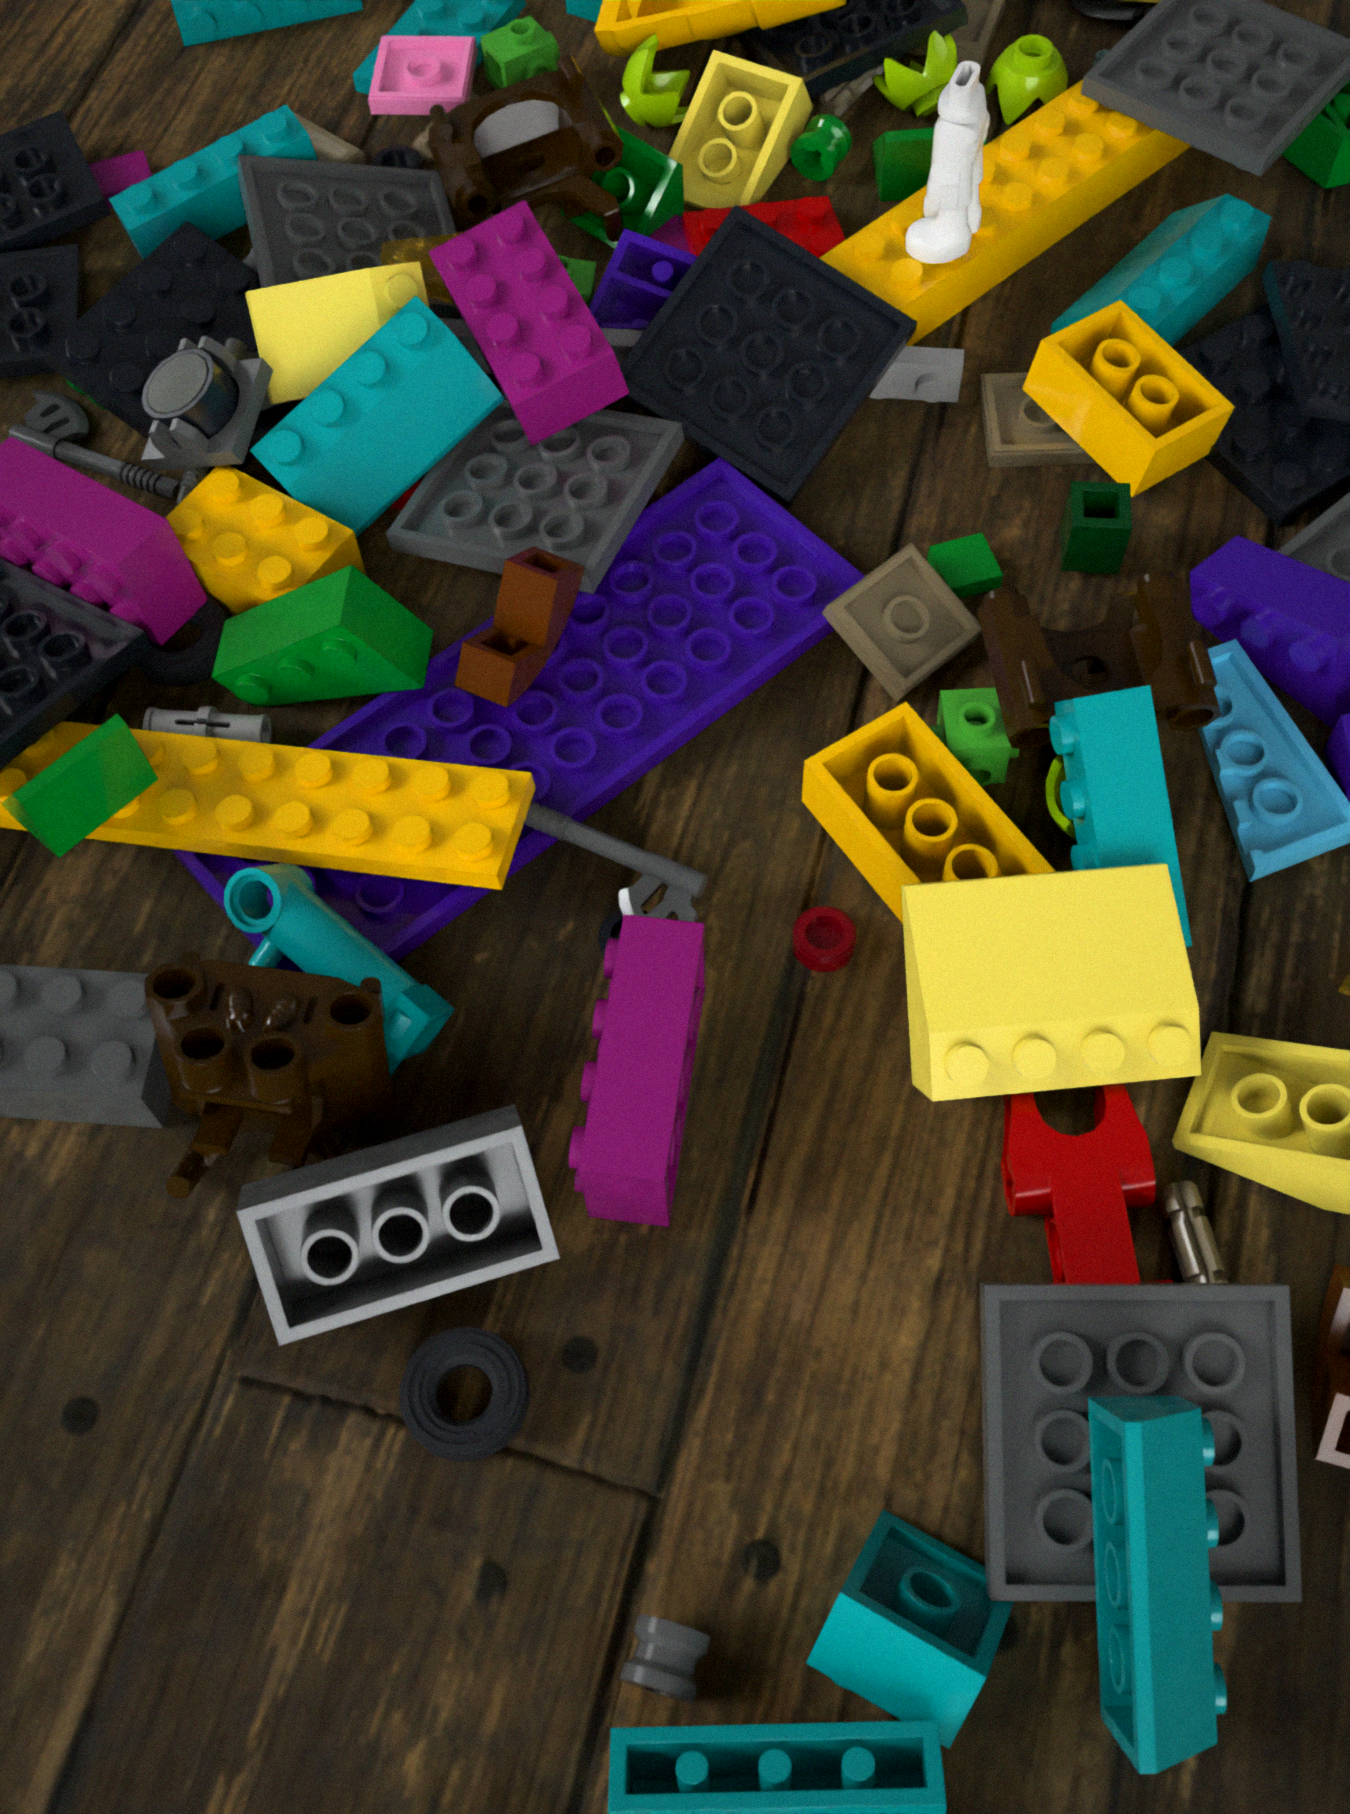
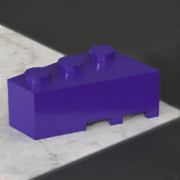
(638, 281)
(1284, 618)

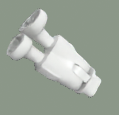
(956, 170)

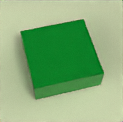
(966, 565)

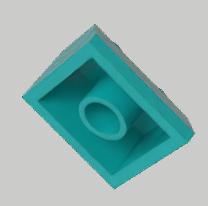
(912, 1628)

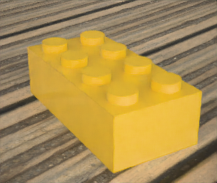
(911, 810)

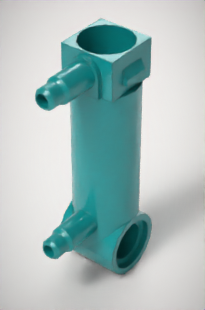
(329, 945)

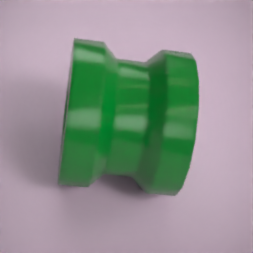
(821, 147)

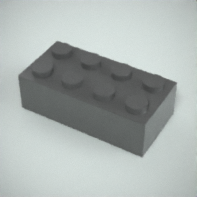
(79, 1048)
(395, 1224)

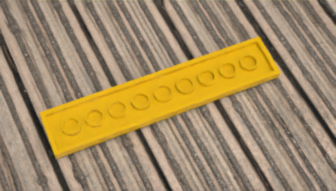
(308, 806)

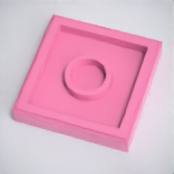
(421, 73)

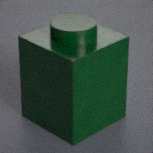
(1095, 527)

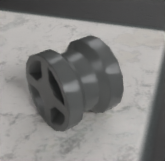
(665, 1658)

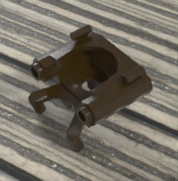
(530, 145)
(1036, 663)
(269, 1057)

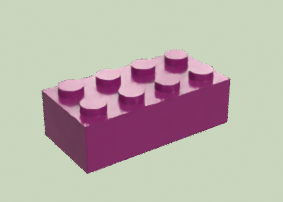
(529, 322)
(94, 543)
(642, 1071)

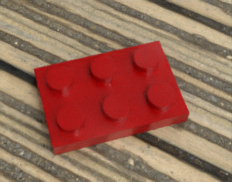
(804, 221)

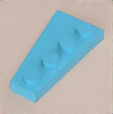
(1267, 773)

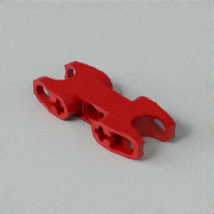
(1081, 1184)

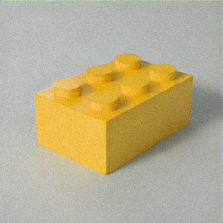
(1126, 397)
(256, 541)

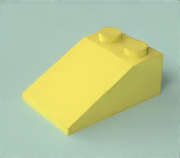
(738, 131)
(321, 321)
(1273, 1116)

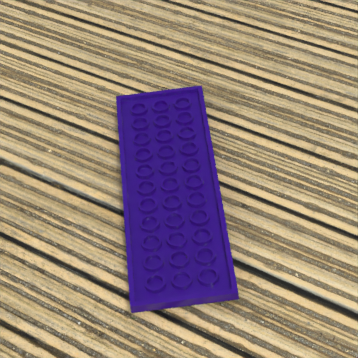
(681, 629)

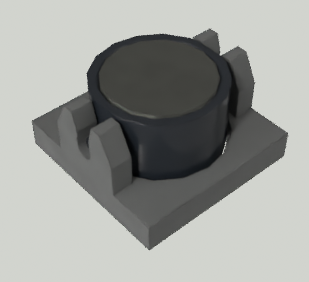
(203, 406)

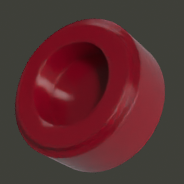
(824, 939)

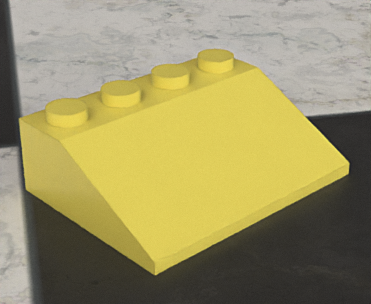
(1047, 982)

